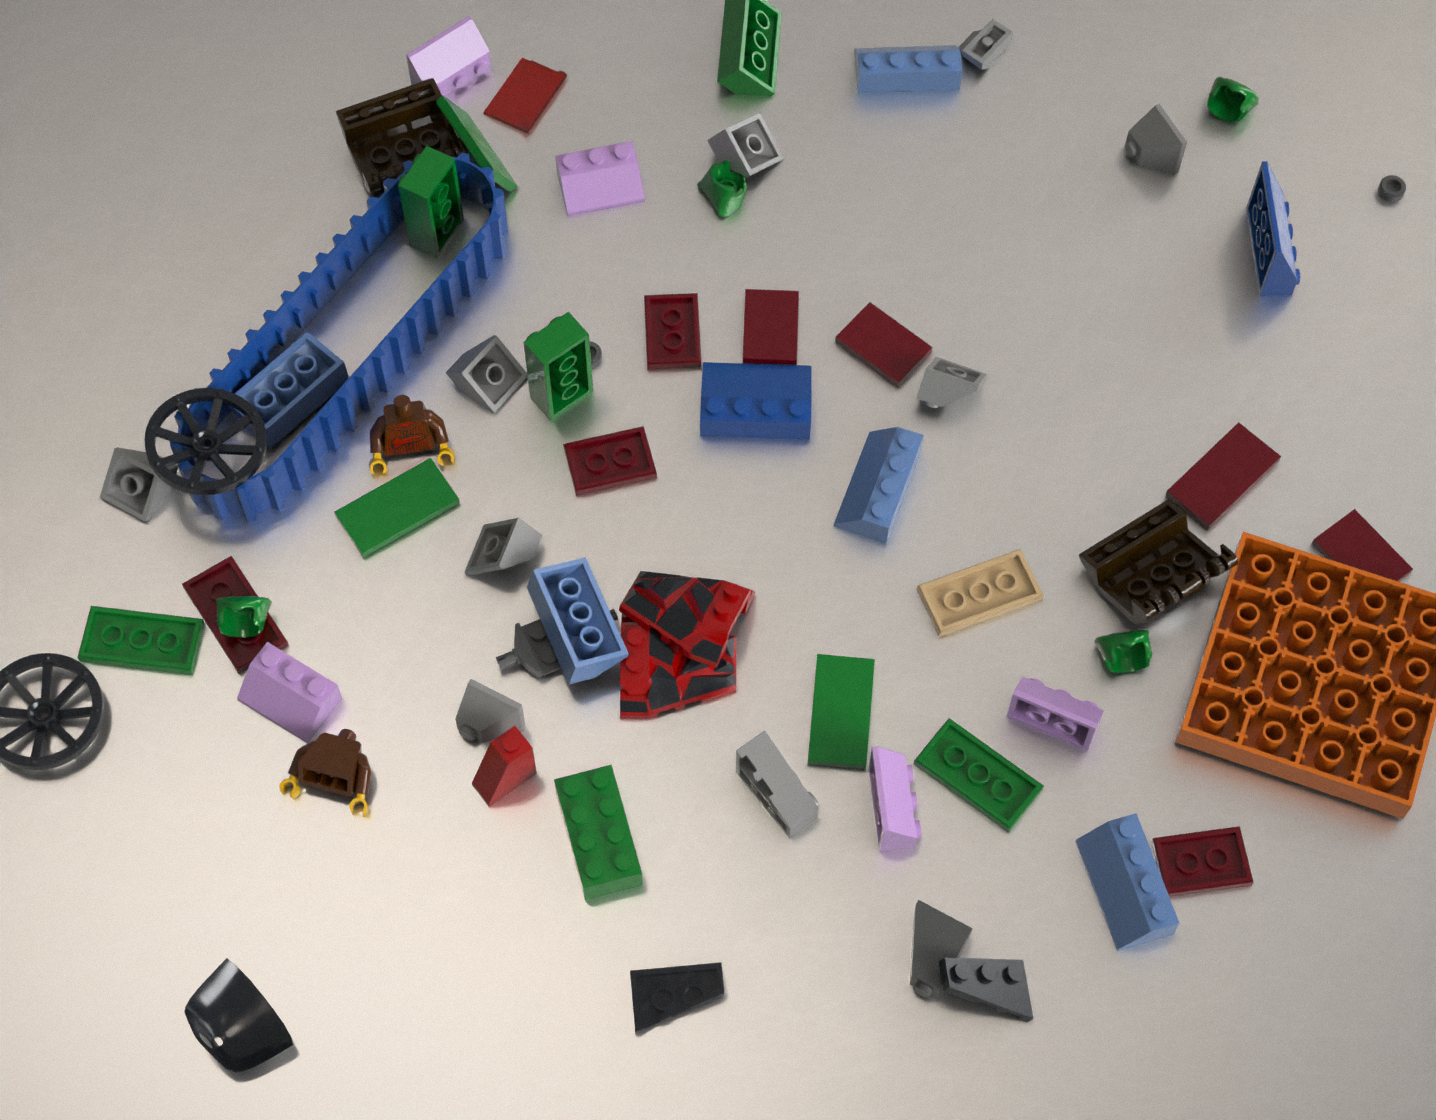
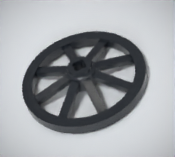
(208, 438)
(46, 706)

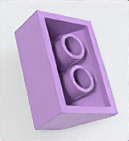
(450, 57)
(599, 178)
(288, 692)
(1055, 712)
(893, 800)

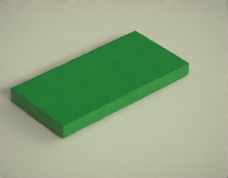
(475, 142)
(396, 507)
(141, 640)
(841, 711)
(978, 775)

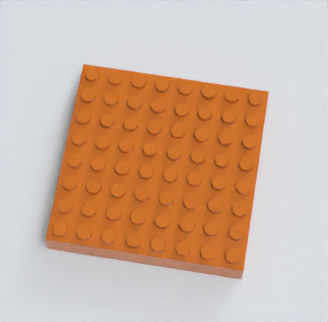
(1318, 676)

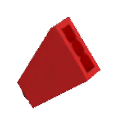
(504, 766)

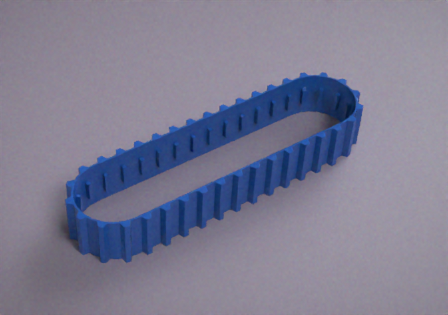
(390, 356)

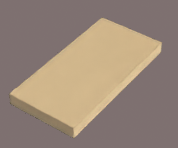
(979, 593)

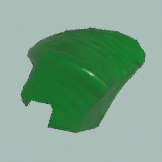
(1231, 100)
(724, 188)
(242, 615)
(1125, 650)

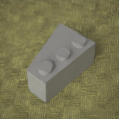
(775, 784)

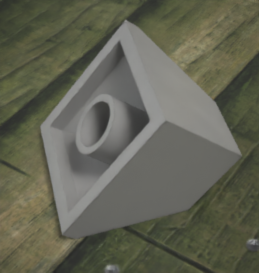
(1156, 142)
(746, 146)
(487, 373)
(948, 382)
(134, 484)
(503, 546)
(487, 713)

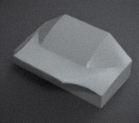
(986, 45)

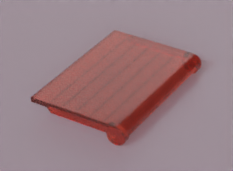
(525, 95)

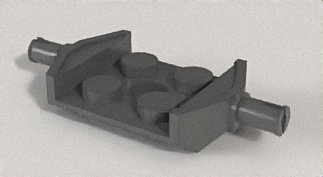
(533, 649)

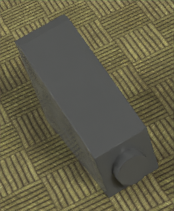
(933, 938)

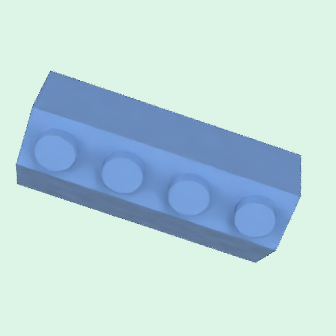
(908, 68)
(293, 387)
(879, 483)
(576, 619)
(1127, 883)

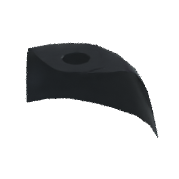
(240, 1016)

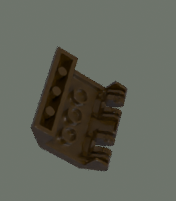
(396, 129)
(1153, 563)

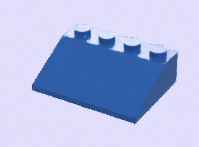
(1271, 236)
(756, 400)

